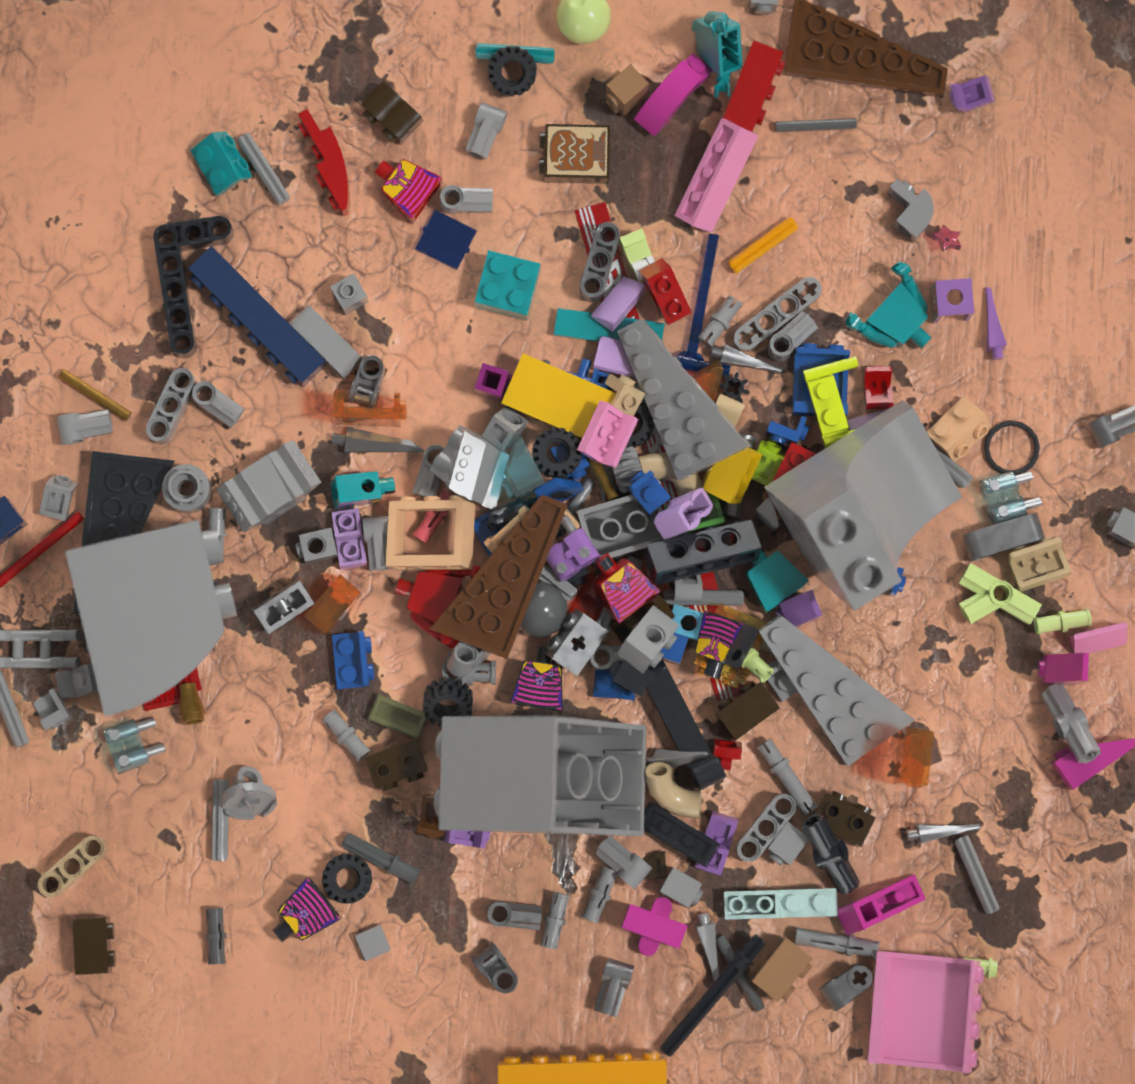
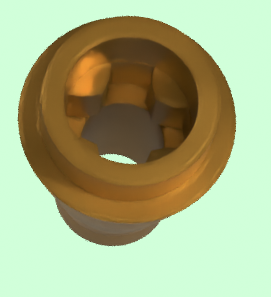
(191, 706)

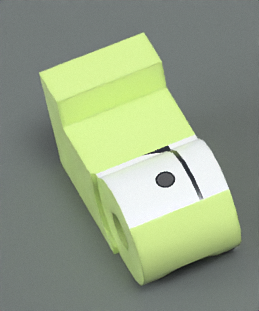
(636, 252)

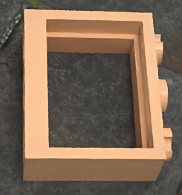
(463, 534)

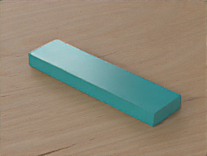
(583, 327)

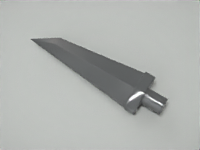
(363, 441)

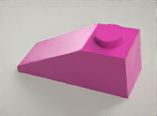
(1064, 668)
(1077, 773)
(880, 905)

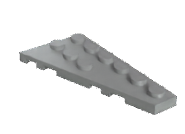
(683, 413)
(842, 703)

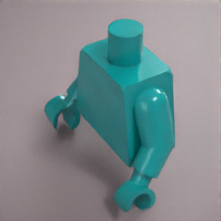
(719, 46)
(898, 316)

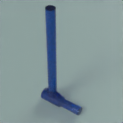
(691, 359)

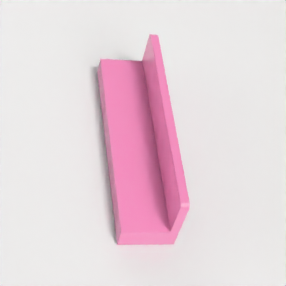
(716, 175)

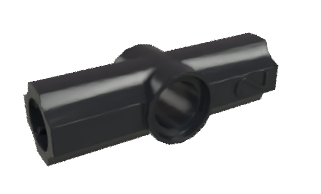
(830, 854)

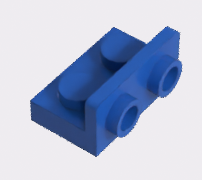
(352, 660)

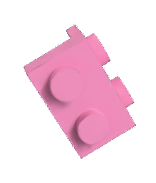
(607, 435)

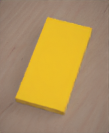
(554, 395)

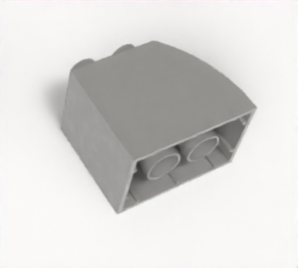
(149, 609)
(541, 775)

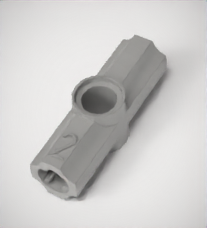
(1070, 723)

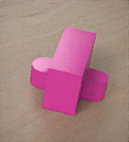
(654, 926)

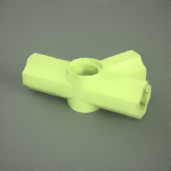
(984, 602)

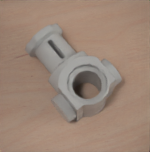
(472, 676)

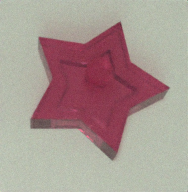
(947, 238)

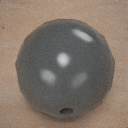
(545, 611)

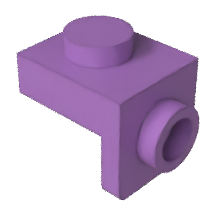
(971, 94)
(467, 838)

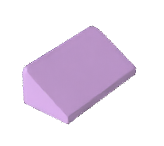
(619, 303)
(612, 357)

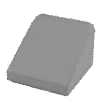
(767, 514)

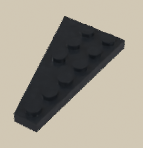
(120, 496)

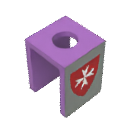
(940, 304)

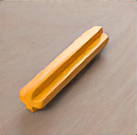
(763, 245)

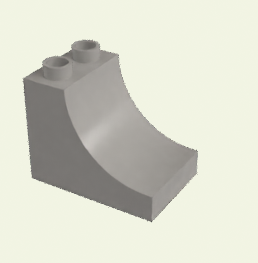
(864, 502)

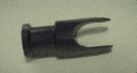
(507, 513)

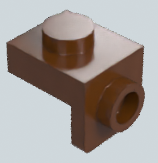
(428, 819)

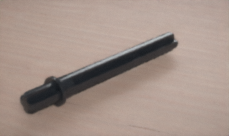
(713, 994)

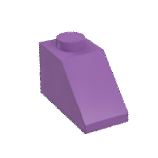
(800, 609)

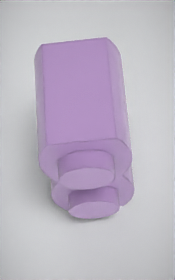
(683, 513)

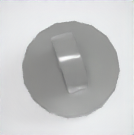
(250, 798)

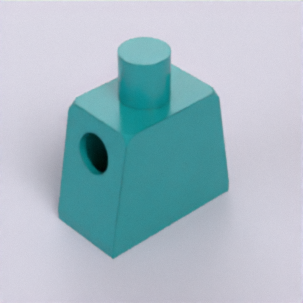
(774, 580)

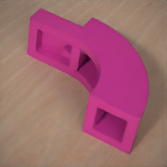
(672, 94)

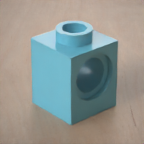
(681, 612)

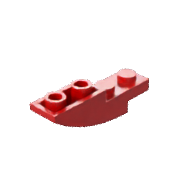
(331, 171)

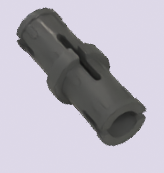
(215, 936)

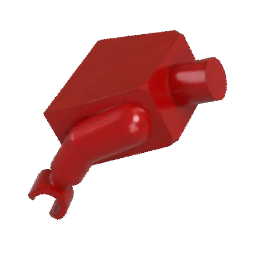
(431, 597)

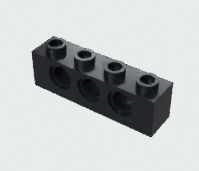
(719, 556)

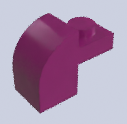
(492, 382)

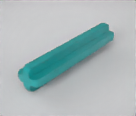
(540, 54)

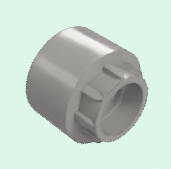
(176, 478)

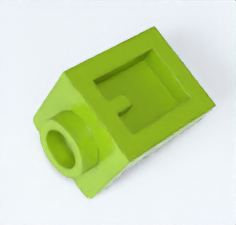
(769, 462)

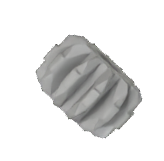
(627, 468)

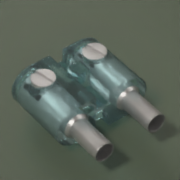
(1003, 496)
(127, 747)

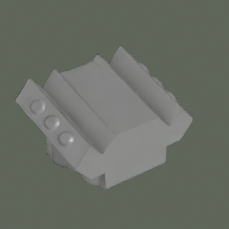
(472, 467)
(269, 487)

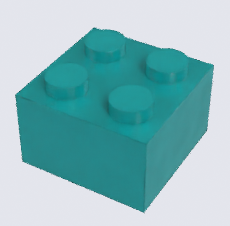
(507, 285)

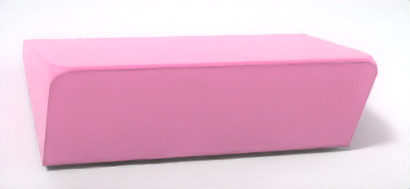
(1099, 639)

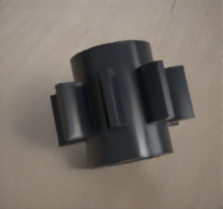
(734, 381)

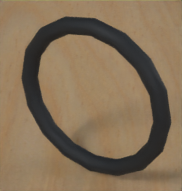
(1017, 424)

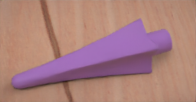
(995, 337)

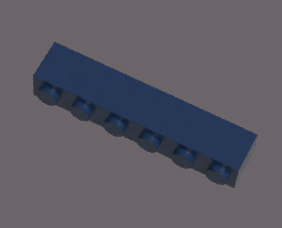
(257, 316)

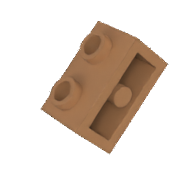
(625, 90)
(782, 969)

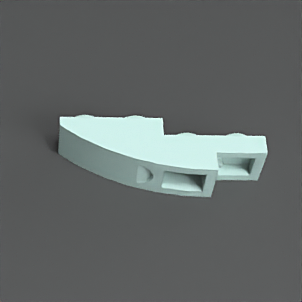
(780, 903)

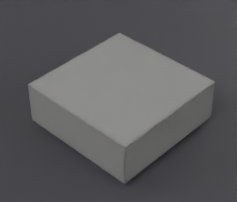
(373, 942)

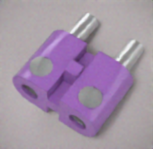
(572, 553)

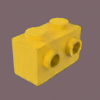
(732, 476)

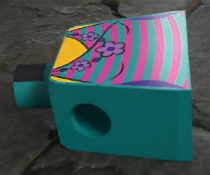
(348, 489)

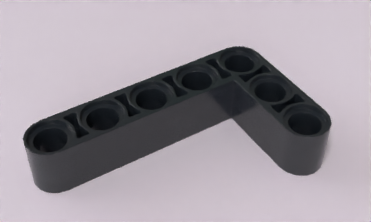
(178, 276)
(683, 727)

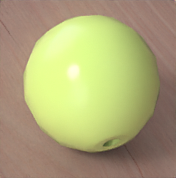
(583, 19)

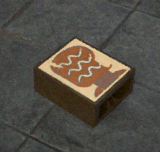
(575, 153)

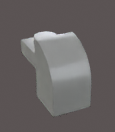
(917, 212)

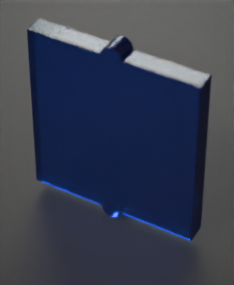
(446, 240)

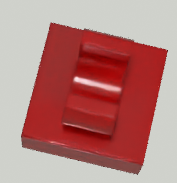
(727, 751)

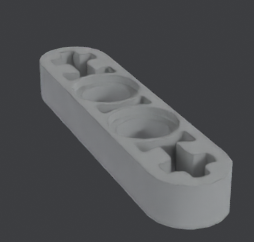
(779, 317)

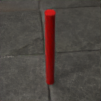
(40, 548)

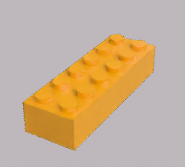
(593, 1070)

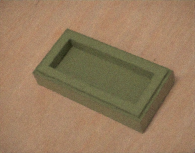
(398, 716)

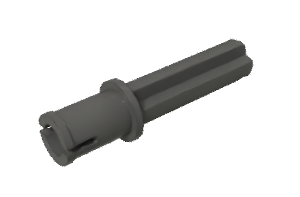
(380, 858)

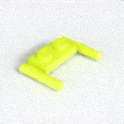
(827, 400)

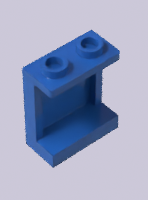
(809, 357)

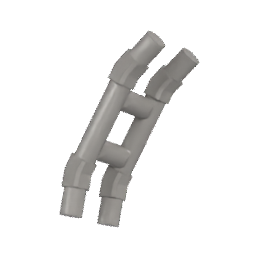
(45, 659)

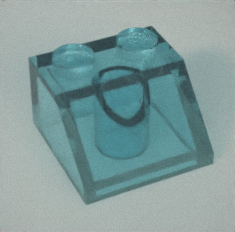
(521, 472)

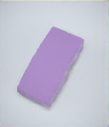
(349, 539)

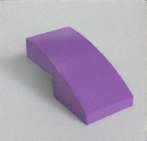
(721, 829)

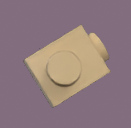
(627, 396)

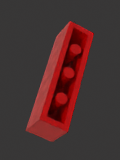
(754, 86)

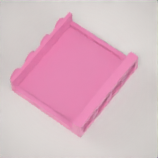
(925, 1011)

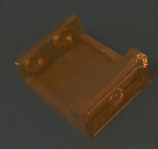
(368, 416)
(913, 757)

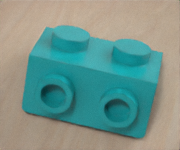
(220, 162)

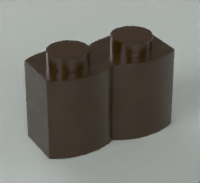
(391, 113)

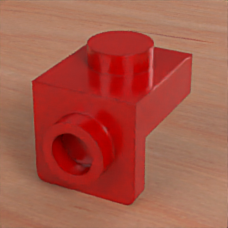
(878, 387)

